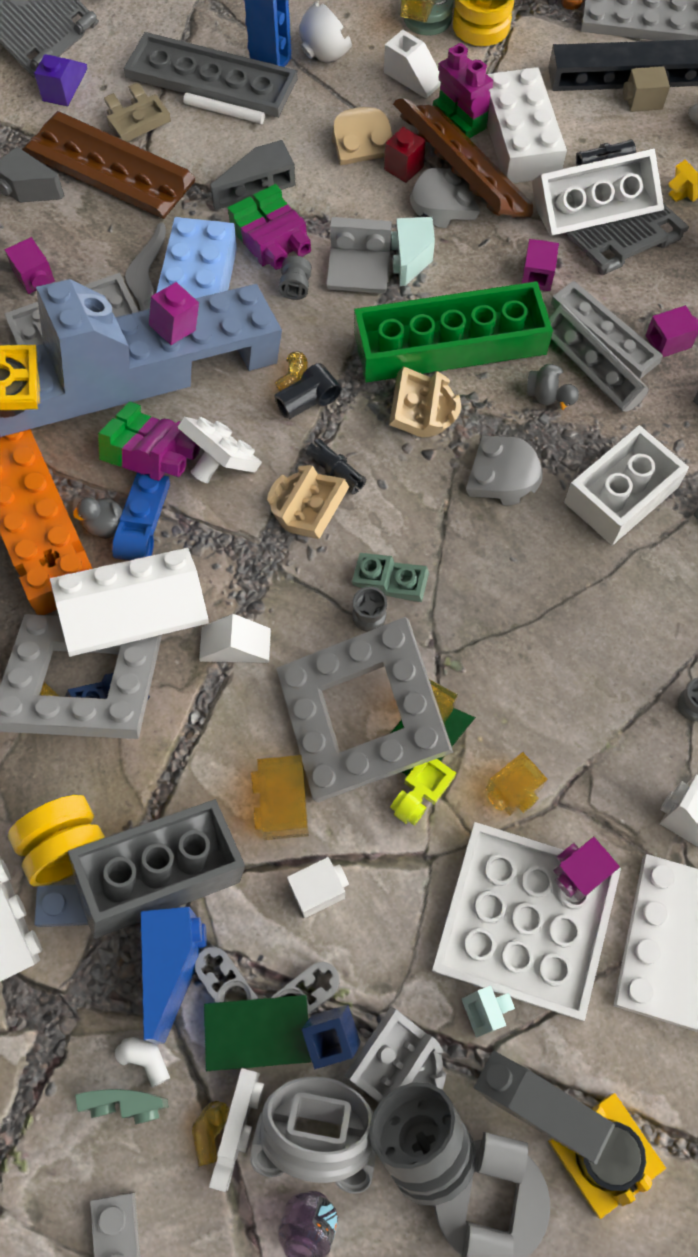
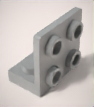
(359, 255)

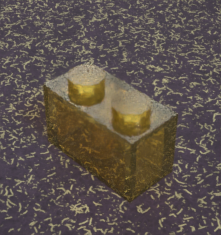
(282, 798)

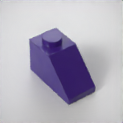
(59, 79)

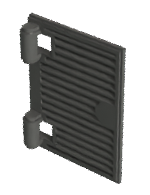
(42, 28)
(627, 237)

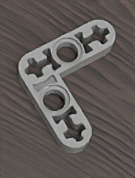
(227, 966)

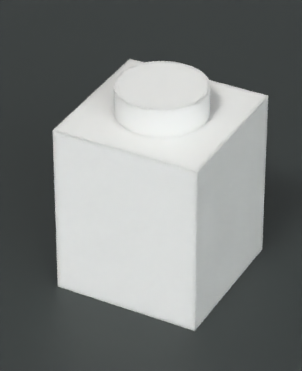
(318, 886)

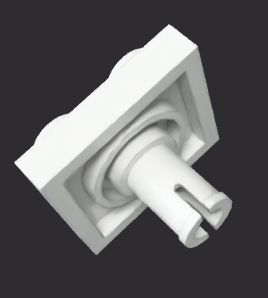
(218, 448)

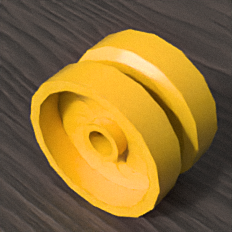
(482, 21)
(49, 834)

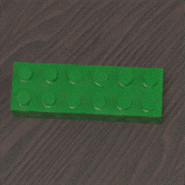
(452, 331)

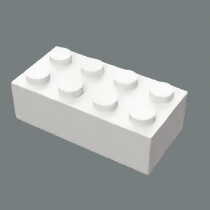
(524, 126)

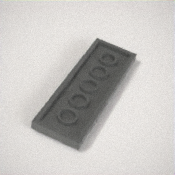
(211, 73)

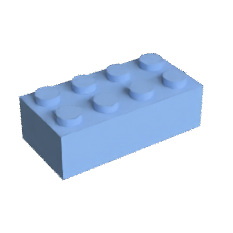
(199, 256)

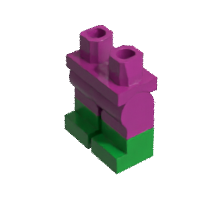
(464, 91)
(269, 227)
(145, 443)

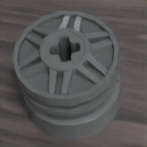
(423, 1143)

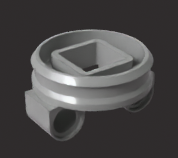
(311, 1156)
(530, 1212)

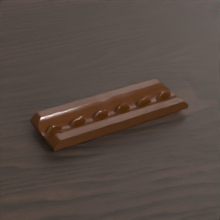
(466, 159)
(110, 164)

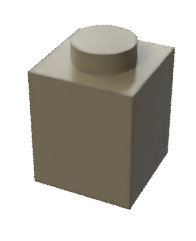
(646, 89)

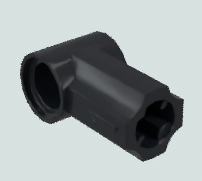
(314, 388)

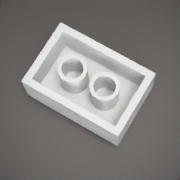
(625, 484)

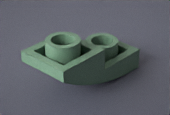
(392, 578)
(134, 1104)

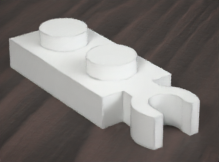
(236, 1132)

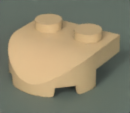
(360, 134)
(423, 403)
(306, 501)

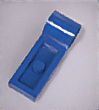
(140, 517)

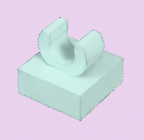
(486, 1010)

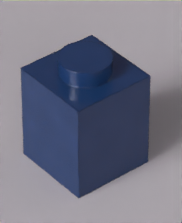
(331, 1037)

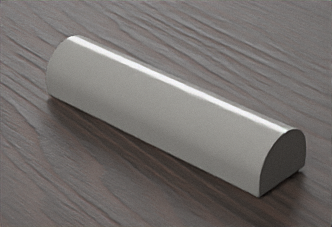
(596, 360)

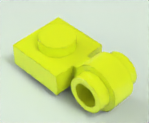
(427, 782)

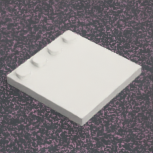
(519, 929)
(662, 946)

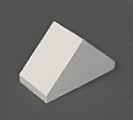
(235, 641)

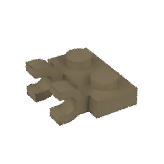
(137, 119)

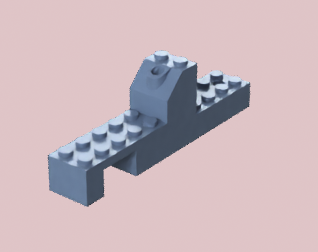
(107, 360)

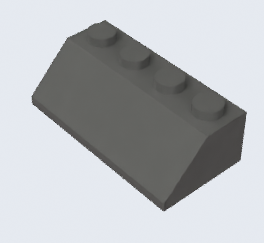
(155, 867)

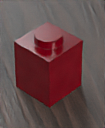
(404, 154)

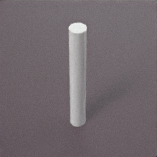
(224, 108)

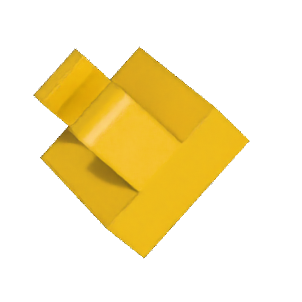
(684, 183)

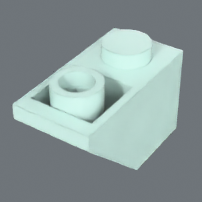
(414, 247)

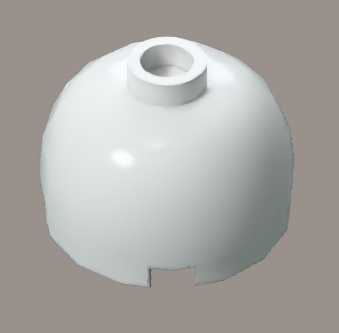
(322, 34)

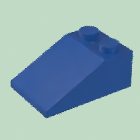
(169, 955)

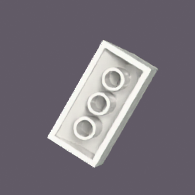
(598, 192)
(129, 601)

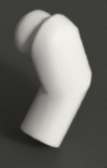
(144, 1054)

